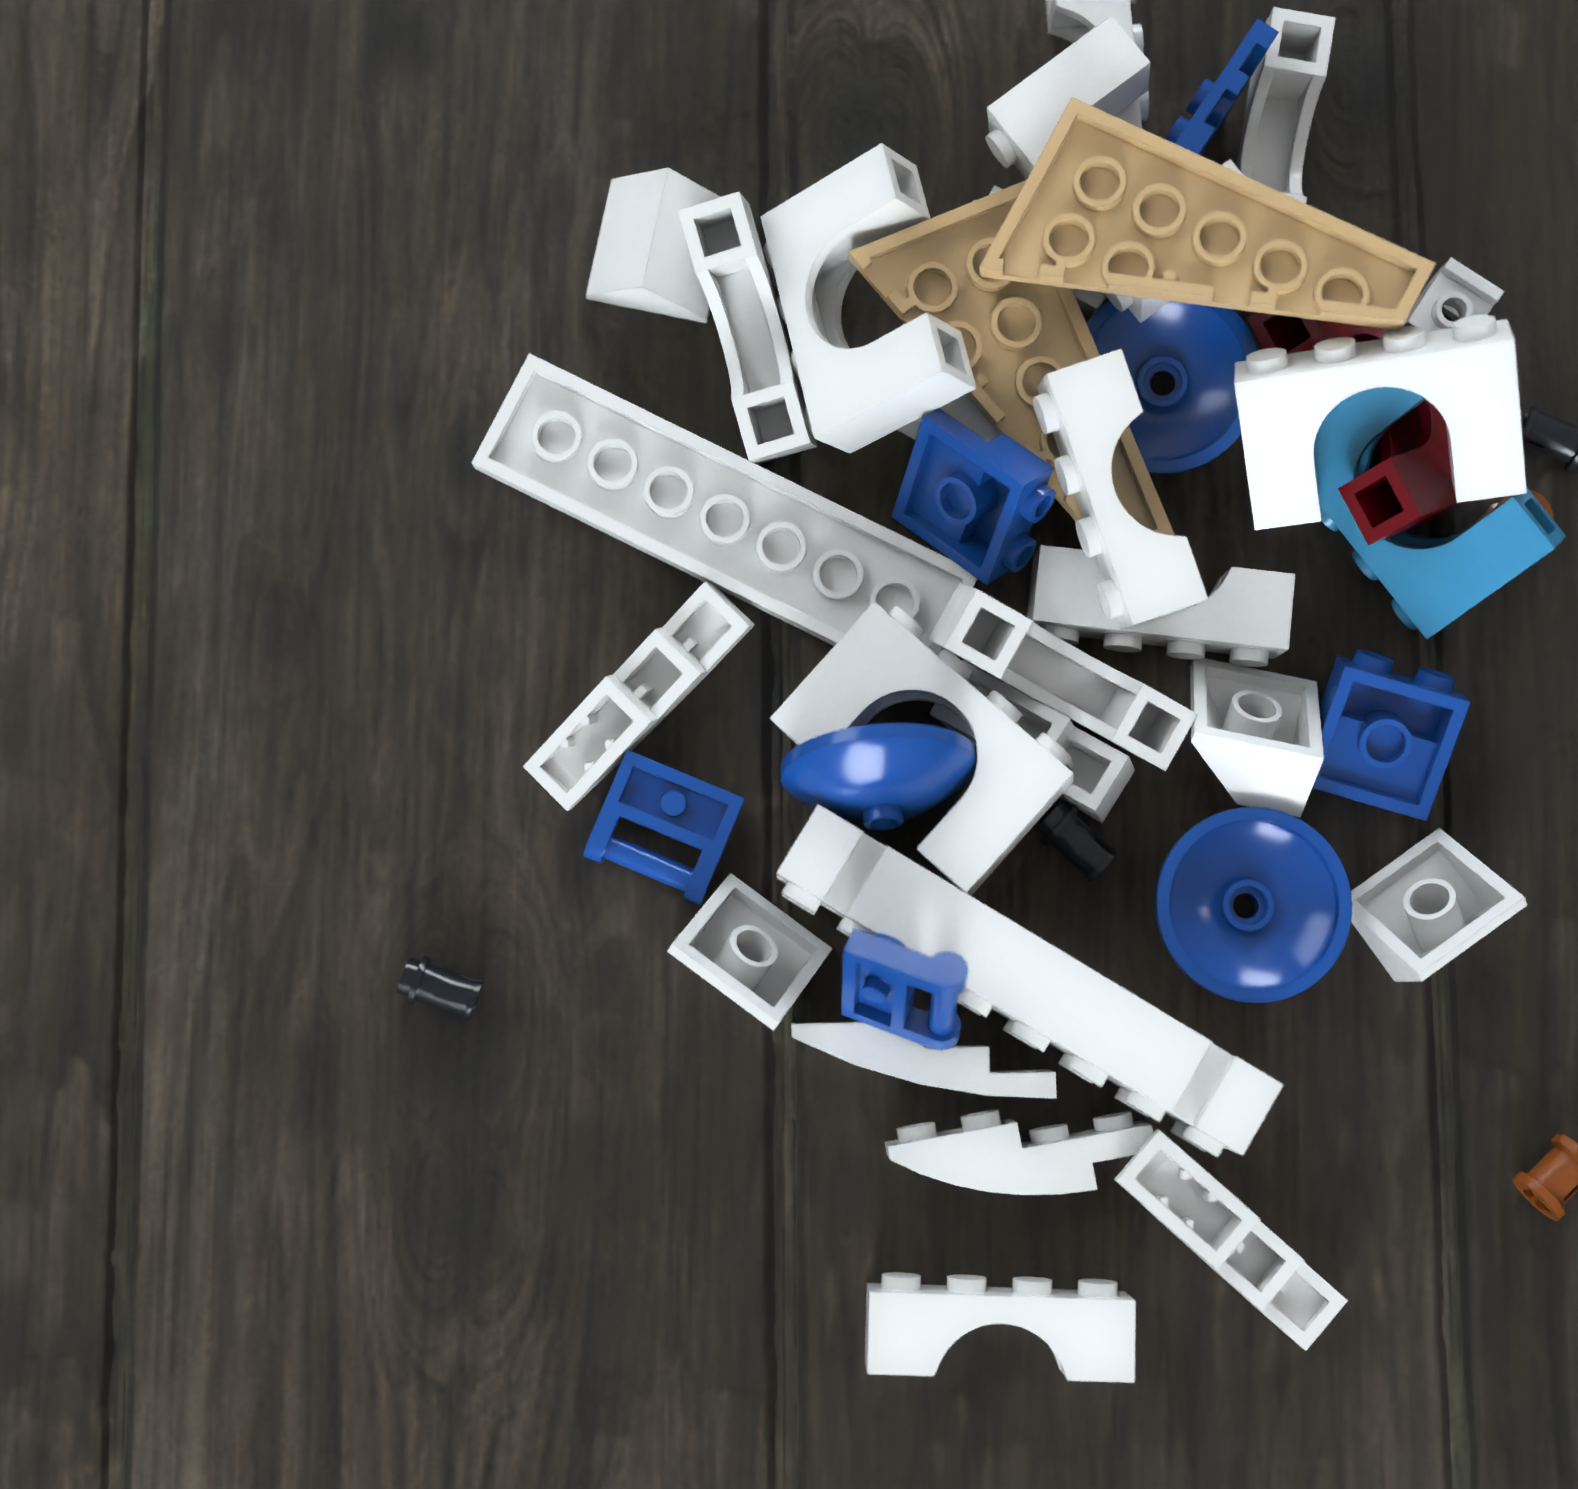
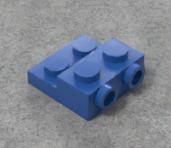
(973, 496)
(1388, 733)

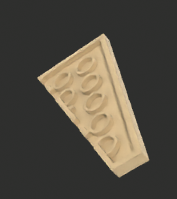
(1162, 223)
(1008, 329)

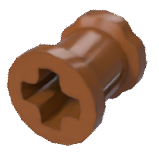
(1552, 1179)

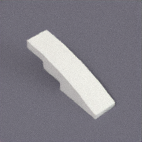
(638, 695)
(956, 1068)
(1230, 1239)

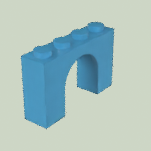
(1427, 576)

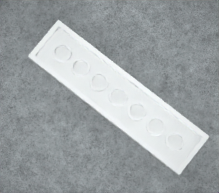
(707, 508)

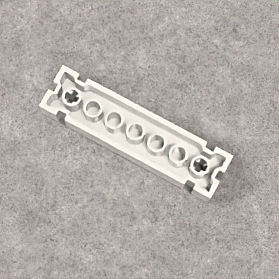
(1034, 986)

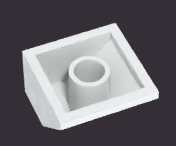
(1257, 733)

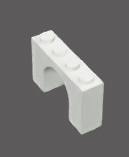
(1097, 69)
(1459, 369)
(895, 379)
(1014, 775)

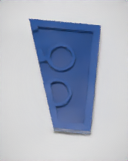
(1215, 100)

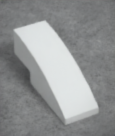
(1097, 767)

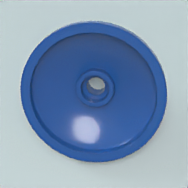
(1199, 353)
(879, 772)
(1296, 897)

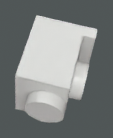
(1455, 293)

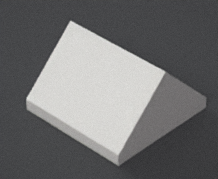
(643, 248)
(1430, 907)
(750, 951)

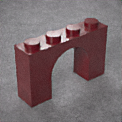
(1414, 469)

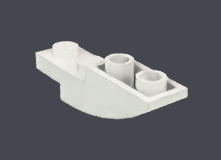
(991, 1158)

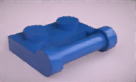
(671, 806)
(880, 989)

